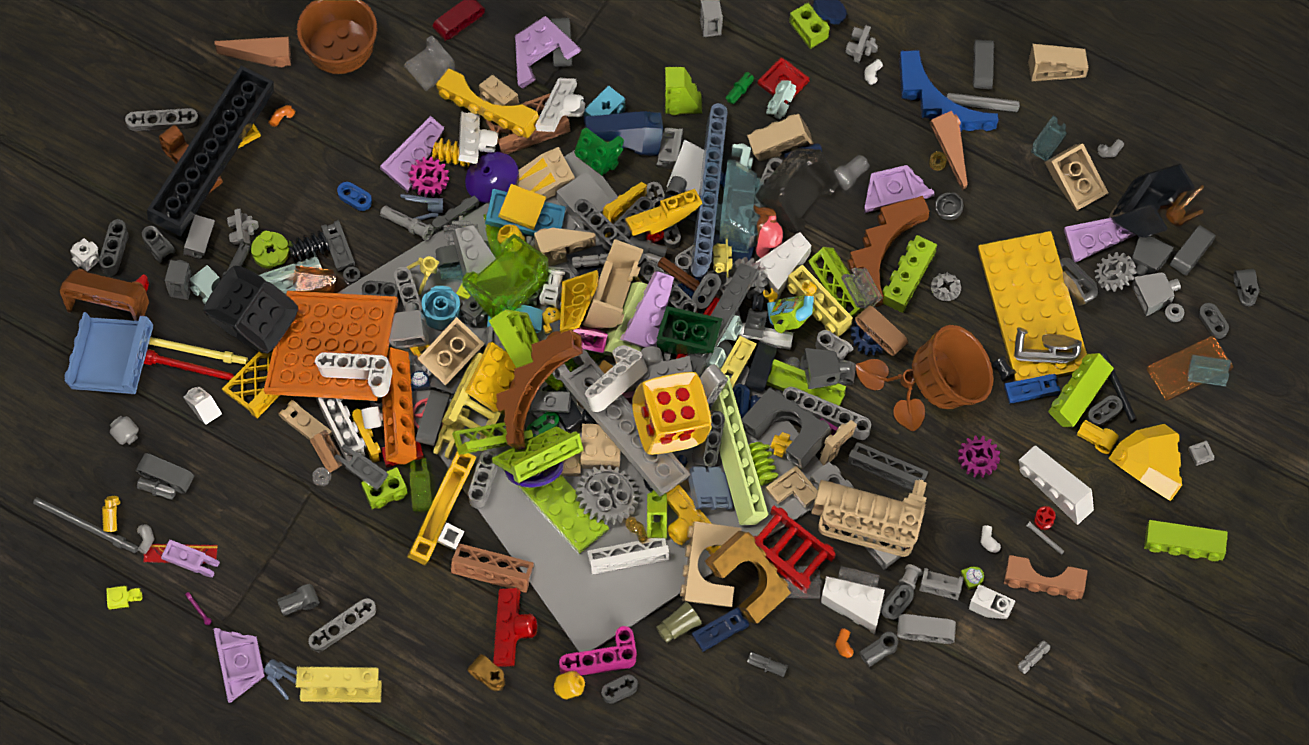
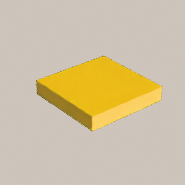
(522, 207)

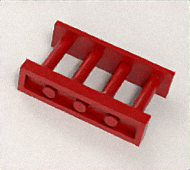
(786, 568)

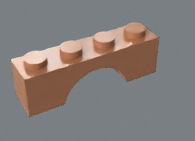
(1021, 574)

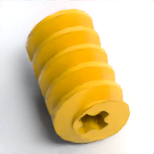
(447, 151)

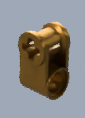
(485, 670)

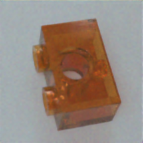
(314, 279)

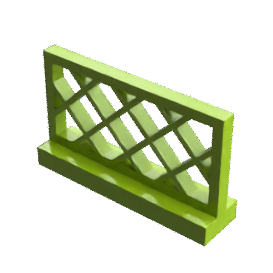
(543, 454)

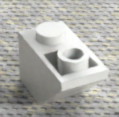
(202, 404)
(991, 603)

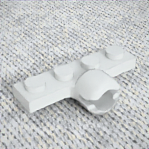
(560, 103)
(473, 139)

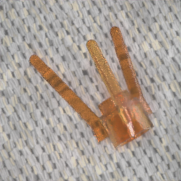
(1175, 213)

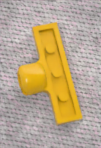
(686, 512)

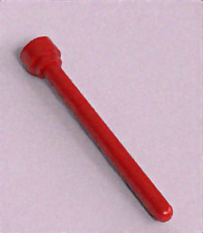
(153, 358)

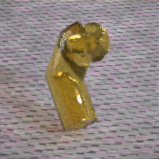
(637, 528)

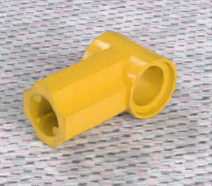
(1102, 439)

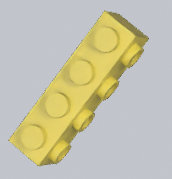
(826, 306)

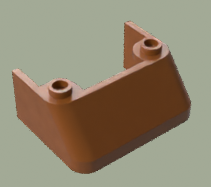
(105, 292)

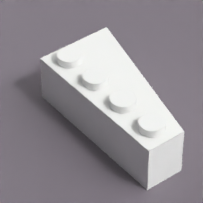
(1058, 484)

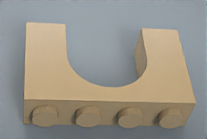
(695, 587)

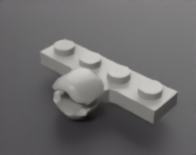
(657, 367)

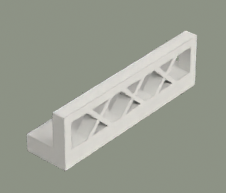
(628, 559)

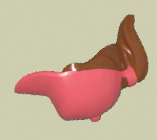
(769, 231)

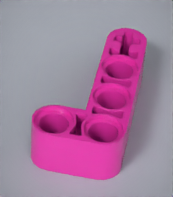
(597, 656)

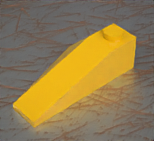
(576, 299)

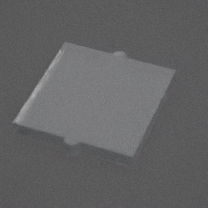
(814, 590)

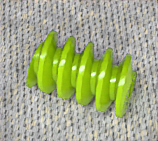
(762, 462)

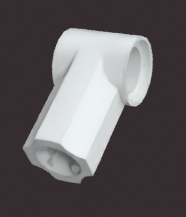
(372, 417)

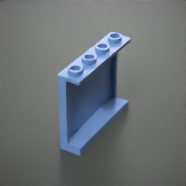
(108, 354)

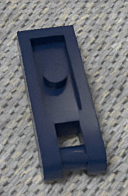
(719, 629)

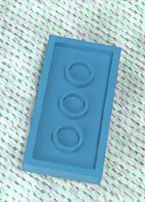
(550, 216)

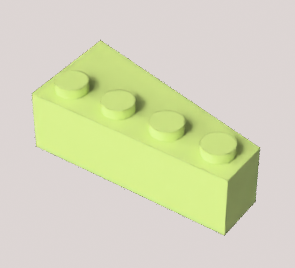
(633, 297)

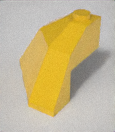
(1152, 458)

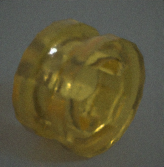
(941, 165)

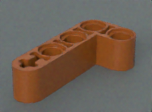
(174, 146)

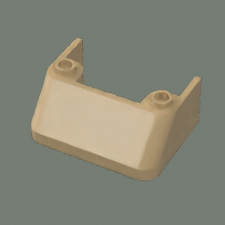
(613, 286)

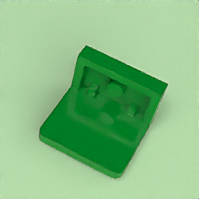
(598, 153)

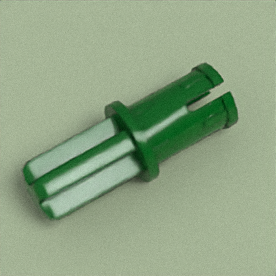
(739, 88)

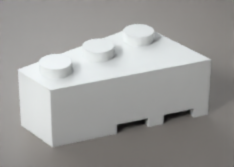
(854, 600)

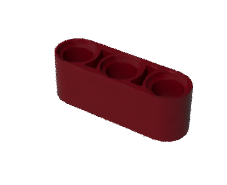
(458, 18)

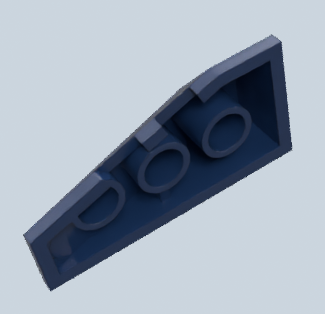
(639, 130)

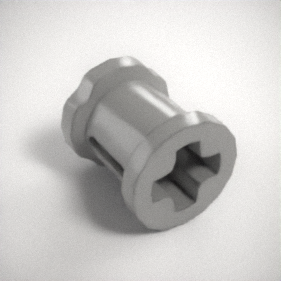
(910, 576)

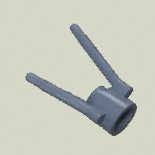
(435, 205)
(277, 671)

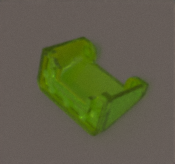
(509, 278)

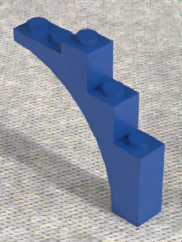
(933, 103)

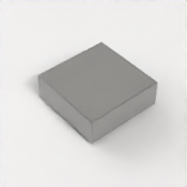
(1201, 453)

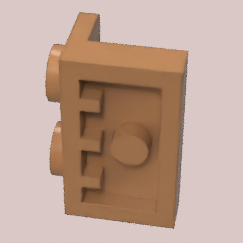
(326, 450)

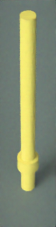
(227, 357)

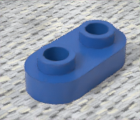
(355, 197)

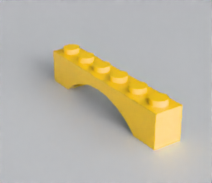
(515, 118)
(441, 507)

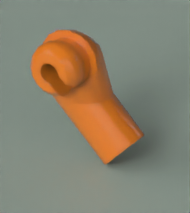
(842, 644)

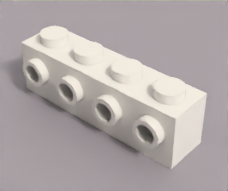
(341, 426)

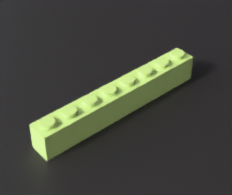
(738, 461)

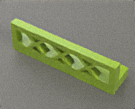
(838, 269)
(787, 376)
(487, 443)

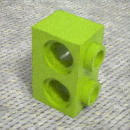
(806, 26)
(387, 493)

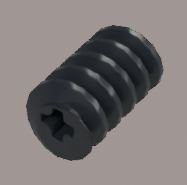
(308, 246)

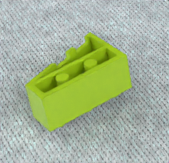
(516, 335)

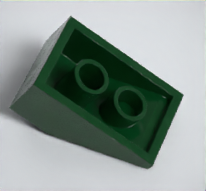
(687, 332)

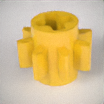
(780, 444)

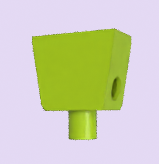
(656, 506)

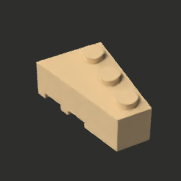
(1057, 62)
(780, 137)

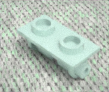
(784, 91)

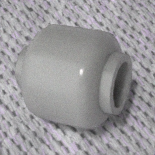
(124, 430)

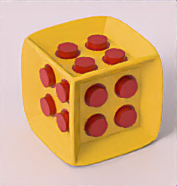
(671, 413)

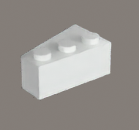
(784, 260)

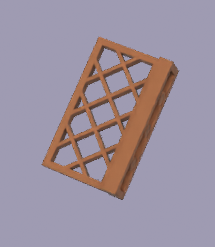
(514, 143)

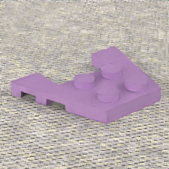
(536, 43)

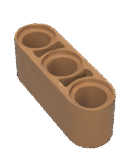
(881, 330)

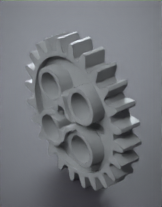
(607, 494)

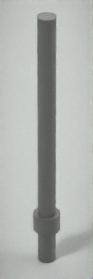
(117, 541)

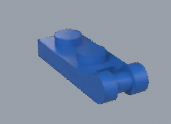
(1032, 388)

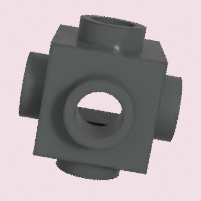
(472, 312)

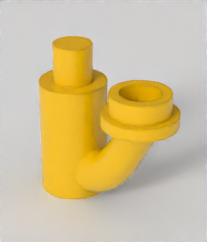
(109, 513)

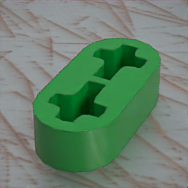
(541, 421)

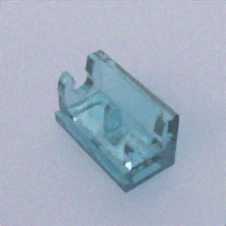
(1049, 139)
(1208, 370)

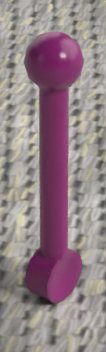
(207, 621)

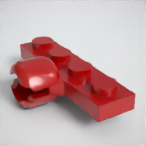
(511, 627)

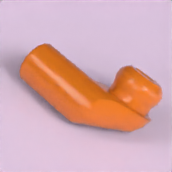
(281, 112)

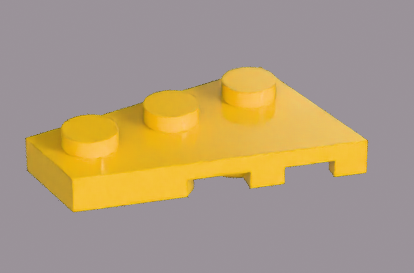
(619, 206)

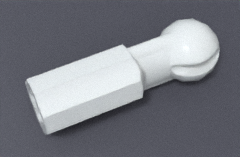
(772, 337)

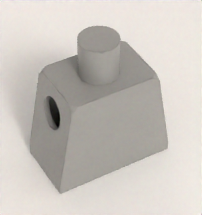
(1154, 291)
(409, 328)

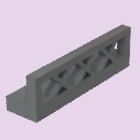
(883, 470)

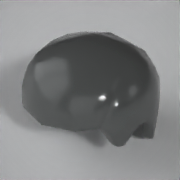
(949, 206)

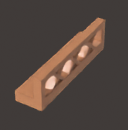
(490, 571)

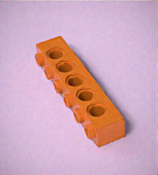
(398, 411)

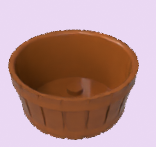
(337, 34)
(953, 369)

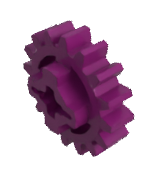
(984, 462)

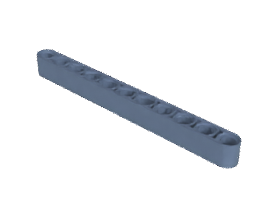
(709, 190)

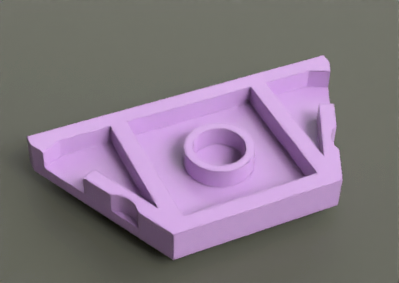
(894, 187)
(239, 662)

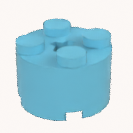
(432, 306)

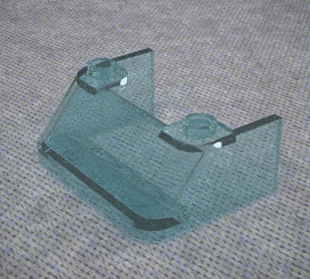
(738, 206)

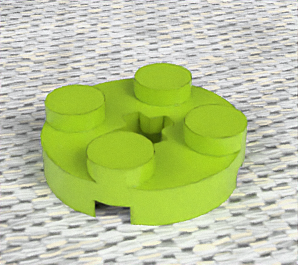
(275, 258)

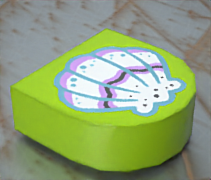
(973, 577)

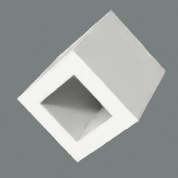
(450, 536)

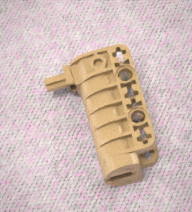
(870, 516)

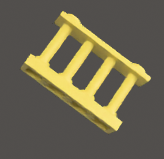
(461, 399)
(338, 684)

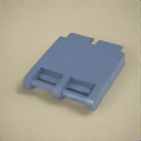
(709, 488)

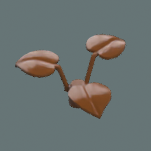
(907, 413)

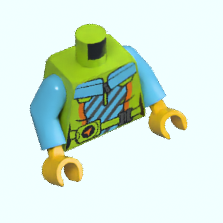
(790, 312)

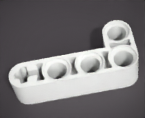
(332, 366)
(628, 369)

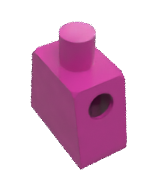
(587, 336)

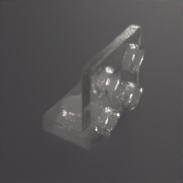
(430, 64)

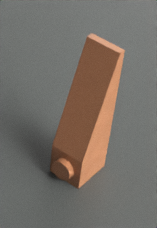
(263, 51)
(949, 137)

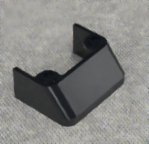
(1145, 195)

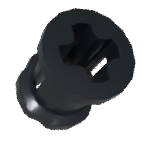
(1004, 368)

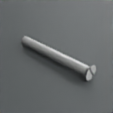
(1045, 538)

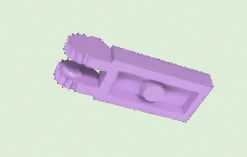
(188, 558)

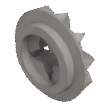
(942, 293)

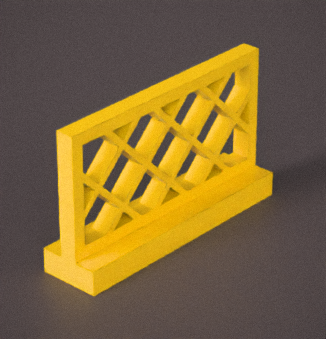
(261, 400)

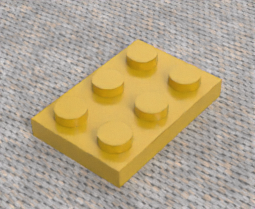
(491, 376)

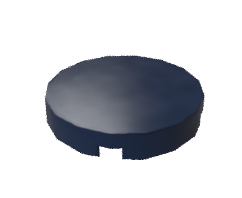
(831, 10)

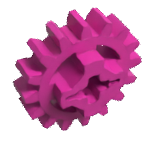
(428, 184)

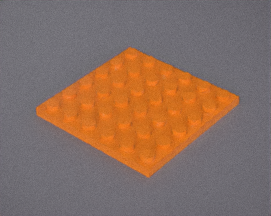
(331, 326)

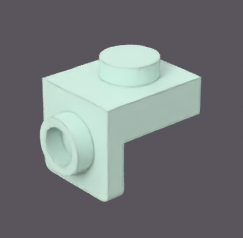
(744, 152)

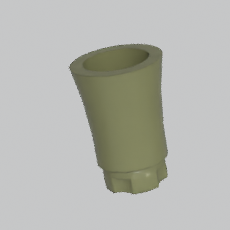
(678, 623)

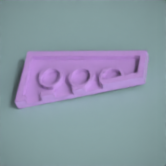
(415, 147)
(1093, 237)
(649, 312)

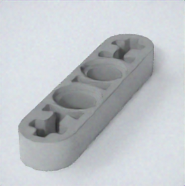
(162, 115)
(674, 229)
(342, 625)

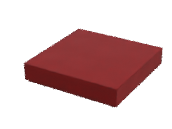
(782, 71)

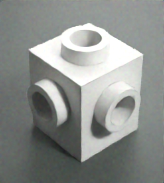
(85, 254)

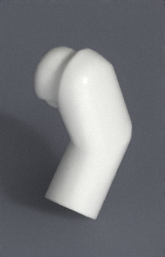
(870, 71)
(987, 541)

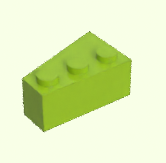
(681, 93)

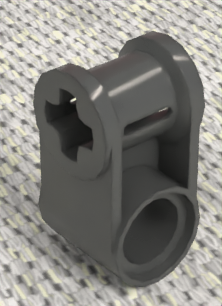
(159, 246)
(1246, 286)

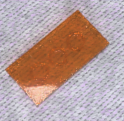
(1172, 372)

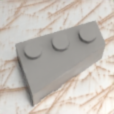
(471, 250)

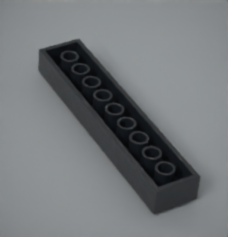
(210, 150)

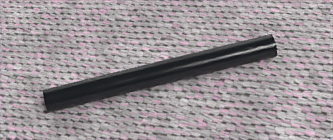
(1120, 392)

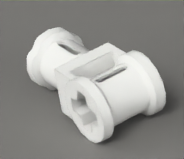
(552, 289)

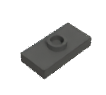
(551, 402)

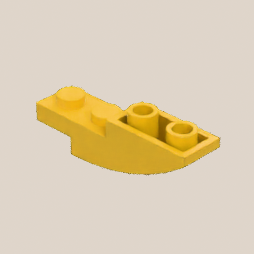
(667, 214)

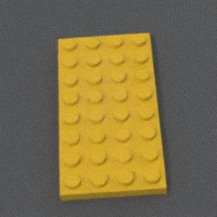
(1032, 295)

